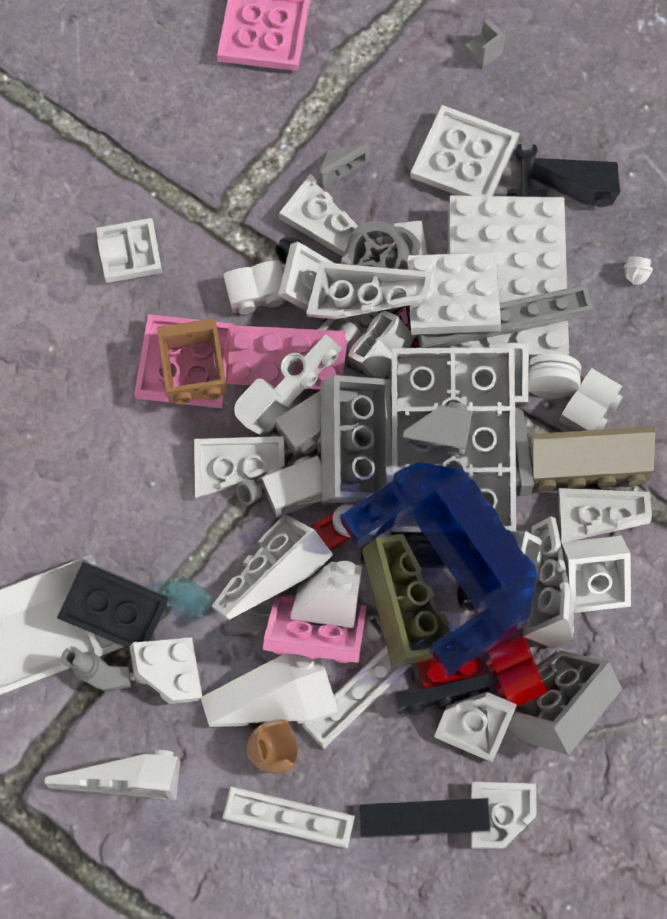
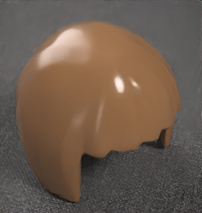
(273, 747)

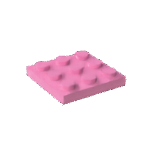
(264, 33)
(188, 363)
(311, 638)

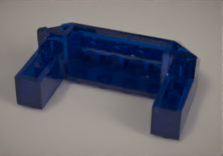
(470, 544)

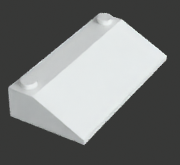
(33, 635)

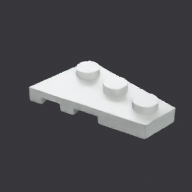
(318, 217)

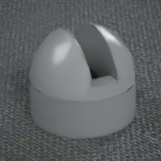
(248, 492)
(370, 631)

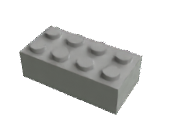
(355, 437)

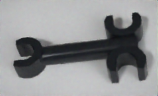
(526, 182)

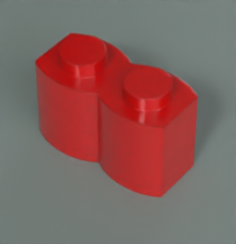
(516, 671)

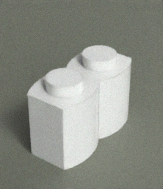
(254, 287)
(374, 348)
(591, 403)

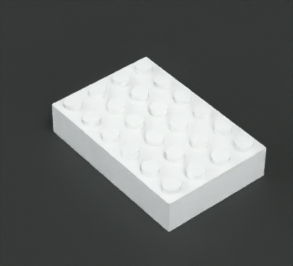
(529, 256)
(486, 384)

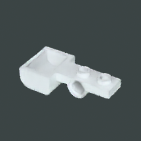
(264, 403)

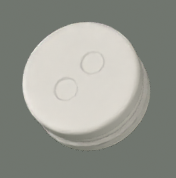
(554, 375)

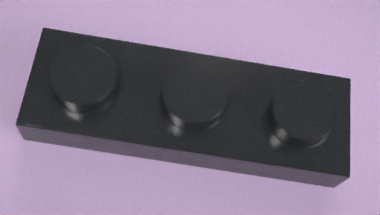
(441, 696)

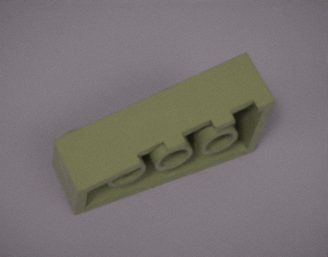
(403, 601)

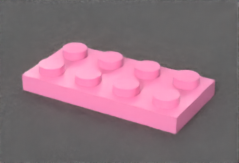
(260, 351)

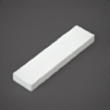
(356, 697)
(288, 817)

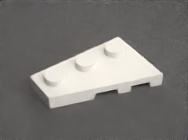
(229, 461)
(598, 512)

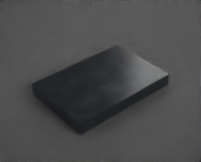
(112, 606)

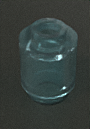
(189, 597)

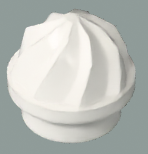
(638, 269)

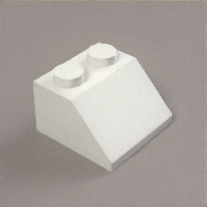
(598, 573)
(329, 595)

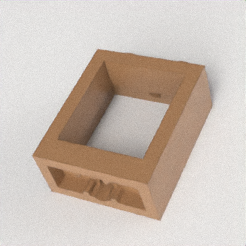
(185, 335)

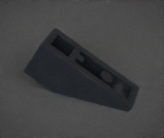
(582, 180)

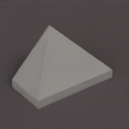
(342, 162)

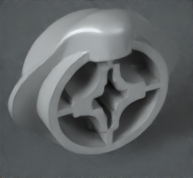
(365, 238)

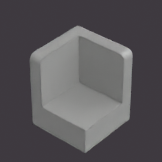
(487, 45)

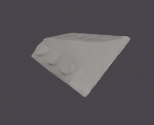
(576, 698)

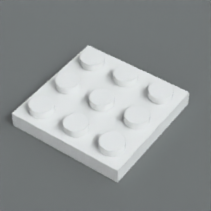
(464, 154)
(461, 294)

